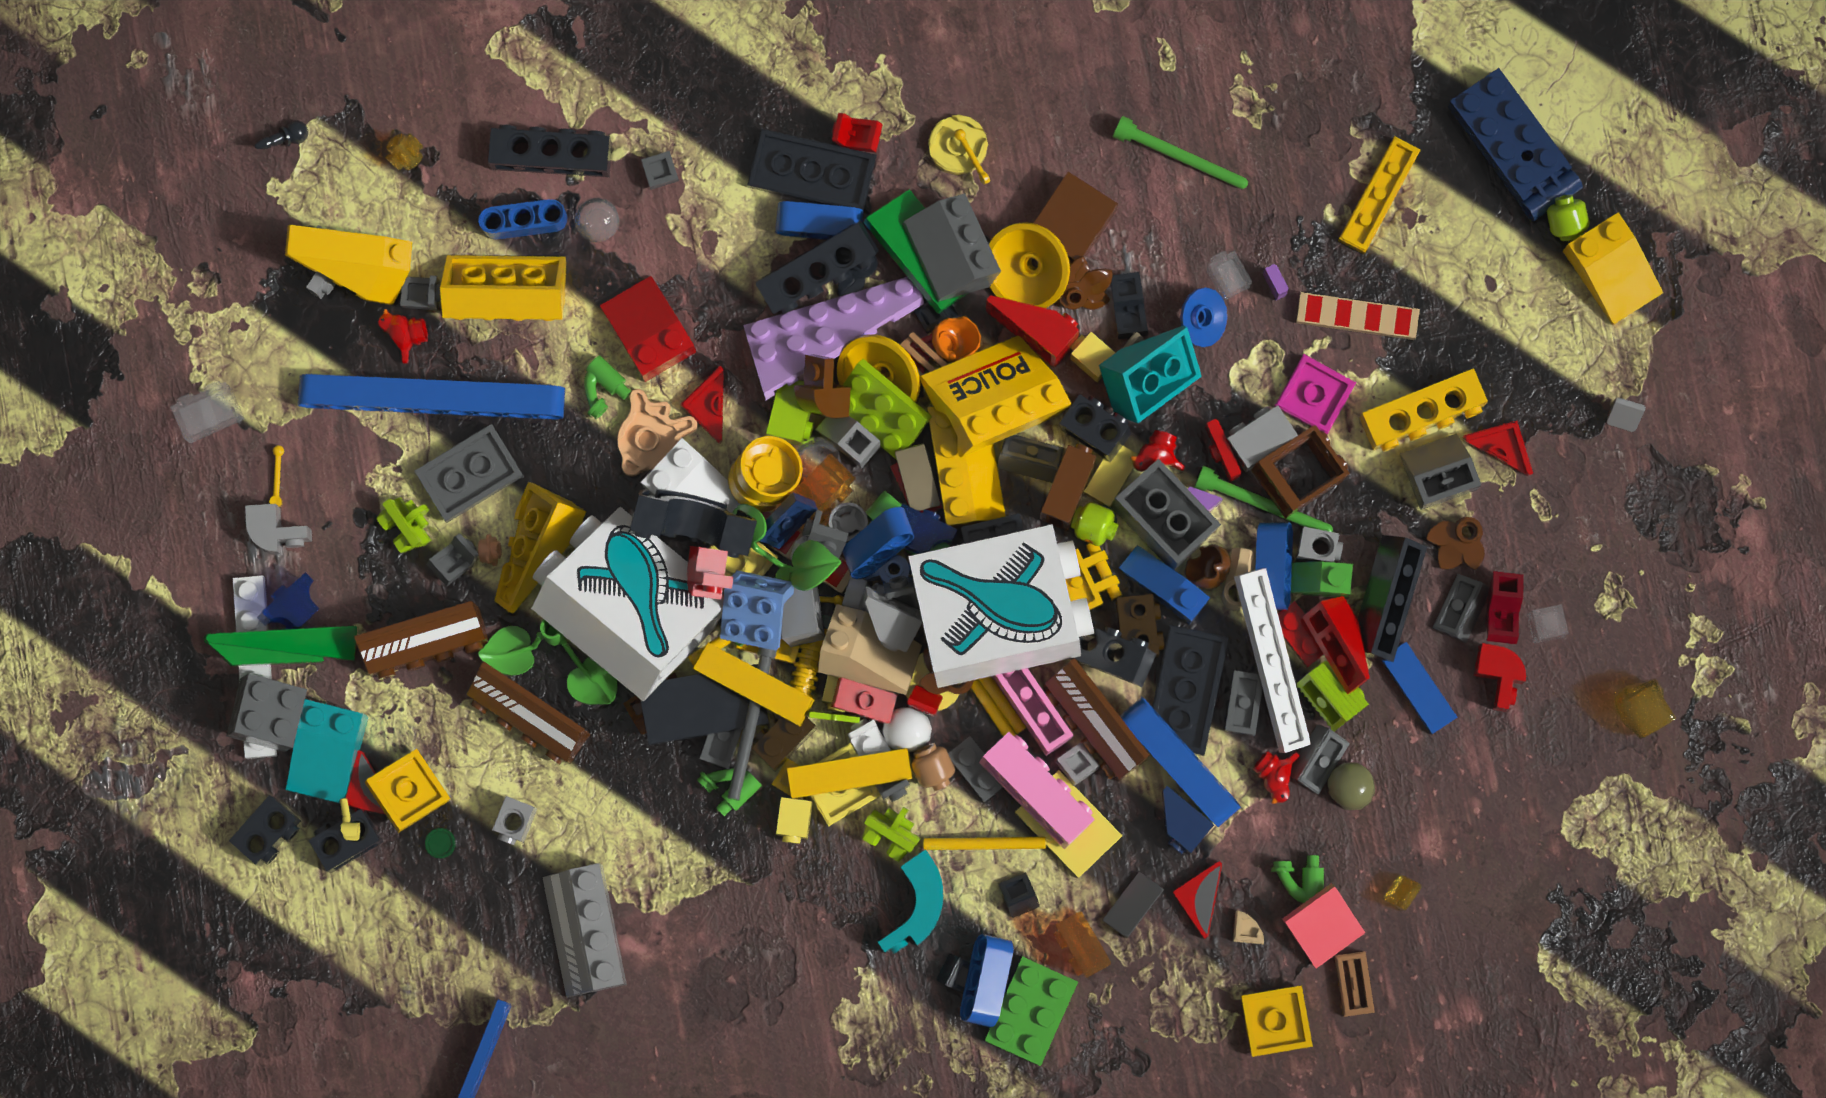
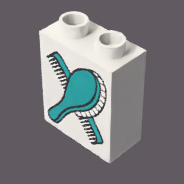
(625, 602)
(999, 605)

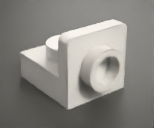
(867, 738)

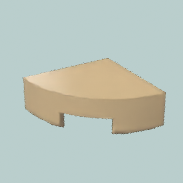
(1247, 929)

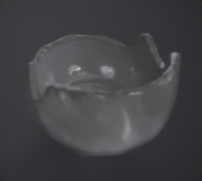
(596, 219)
(814, 452)

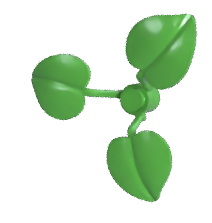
(810, 560)
(511, 655)

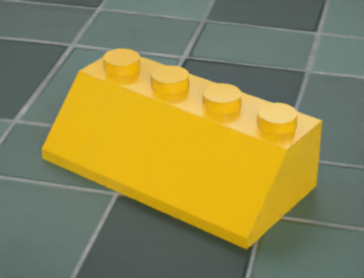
(503, 287)
(968, 483)

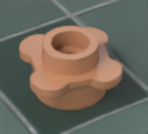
(489, 550)

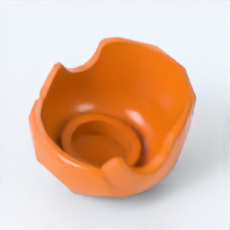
(956, 338)

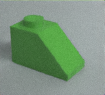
(1321, 579)

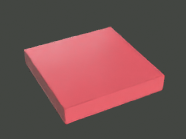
(1323, 925)

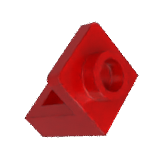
(856, 133)

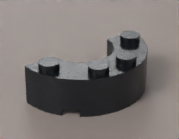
(694, 517)

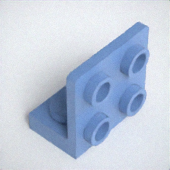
(754, 610)

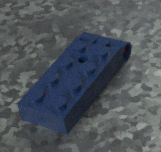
(1503, 132)

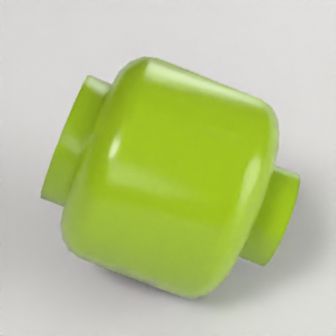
(1568, 218)
(1094, 524)

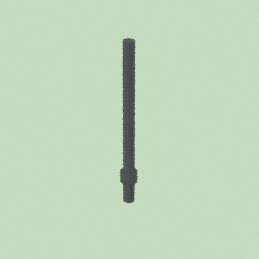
(749, 728)

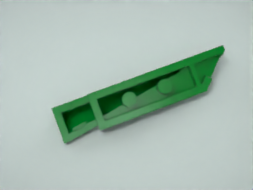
(284, 646)

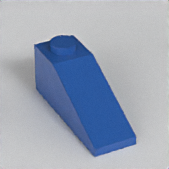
(1165, 584)

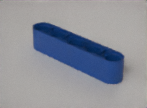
(1180, 762)

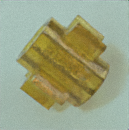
(404, 151)

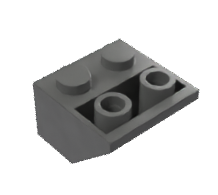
(1440, 471)

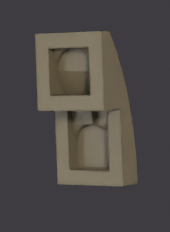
(917, 477)

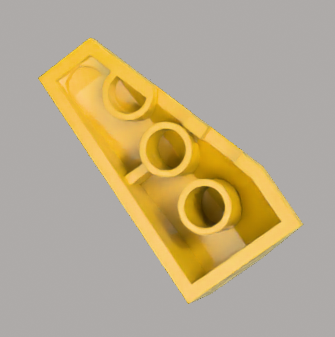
(361, 262)
(543, 526)

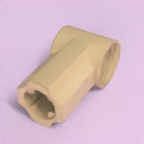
(1241, 562)

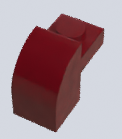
(1503, 607)

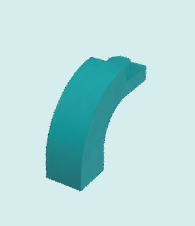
(929, 902)

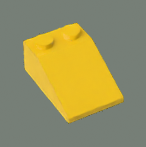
(1613, 268)

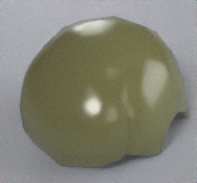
(1351, 786)

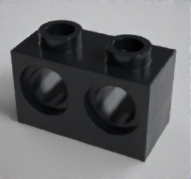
(1091, 432)
(992, 528)
(260, 825)
(348, 849)

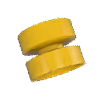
(765, 473)

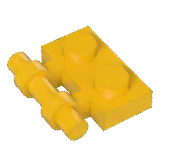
(1084, 586)

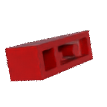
(1340, 640)

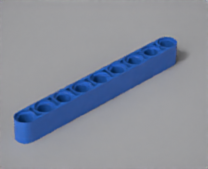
(431, 396)

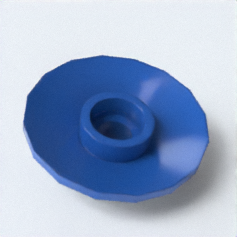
(1204, 316)

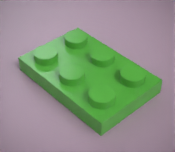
(1031, 1011)

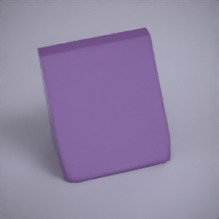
(1208, 500)

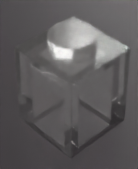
(1228, 274)
(1547, 624)

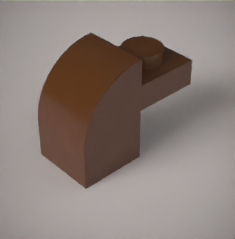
(819, 393)

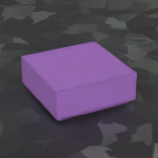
(1275, 281)

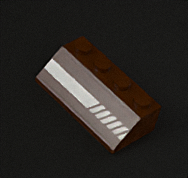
(422, 639)
(527, 713)
(1096, 721)

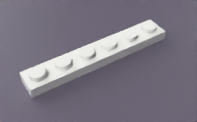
(249, 603)
(1272, 660)

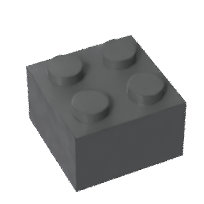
(266, 712)

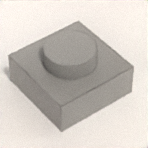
(1077, 764)

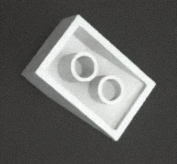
(689, 473)

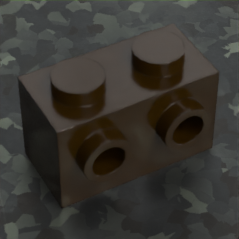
(1138, 619)
(781, 741)

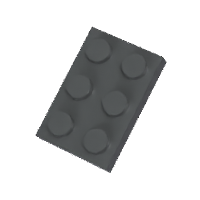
(469, 473)

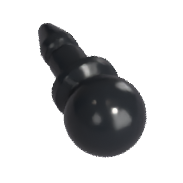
(295, 132)

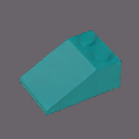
(1150, 373)
(325, 750)

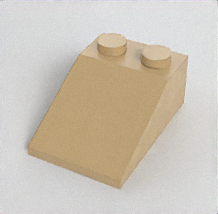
(856, 653)

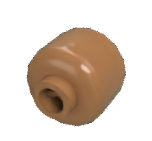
(932, 767)

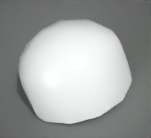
(907, 730)

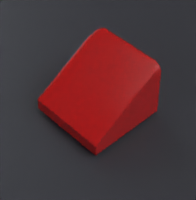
(924, 701)

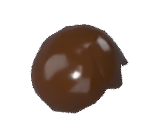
(1209, 568)

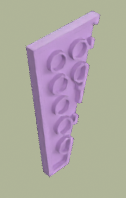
(824, 329)

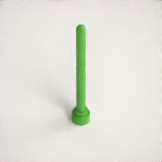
(1127, 130)
(1209, 480)

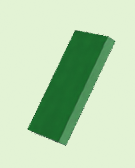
(890, 232)

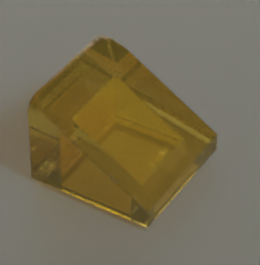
(1402, 892)

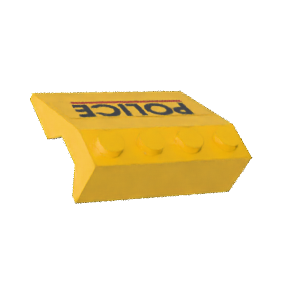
(995, 394)

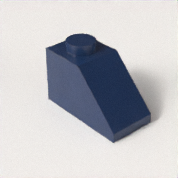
(1183, 822)

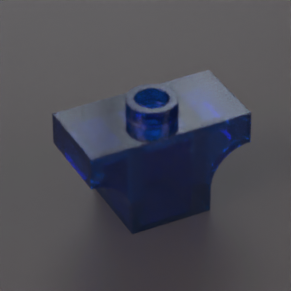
(927, 530)
(291, 605)

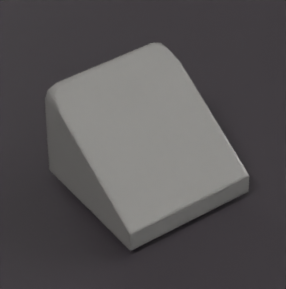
(1625, 414)

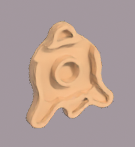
(649, 433)

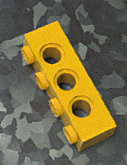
(1463, 386)

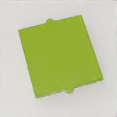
(833, 716)

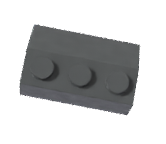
(952, 248)
(1165, 514)

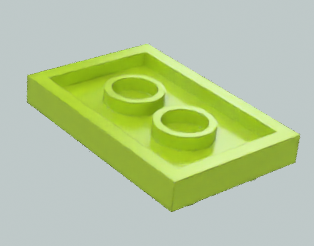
(884, 408)

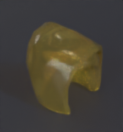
(1643, 707)

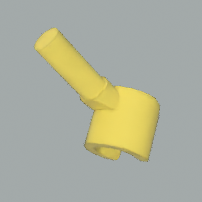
(350, 830)

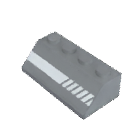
(584, 930)

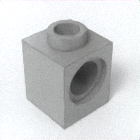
(1305, 549)
(509, 807)

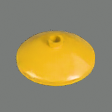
(1018, 278)
(881, 353)

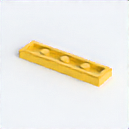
(1379, 195)
(753, 684)
(849, 773)

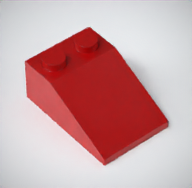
(648, 328)
(1041, 328)

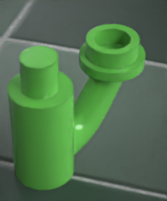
(602, 372)
(749, 787)
(1311, 878)

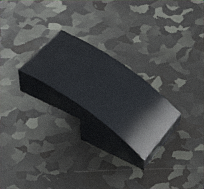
(1128, 305)

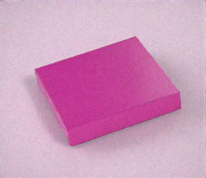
(1315, 394)

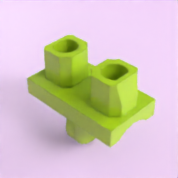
(409, 520)
(895, 828)

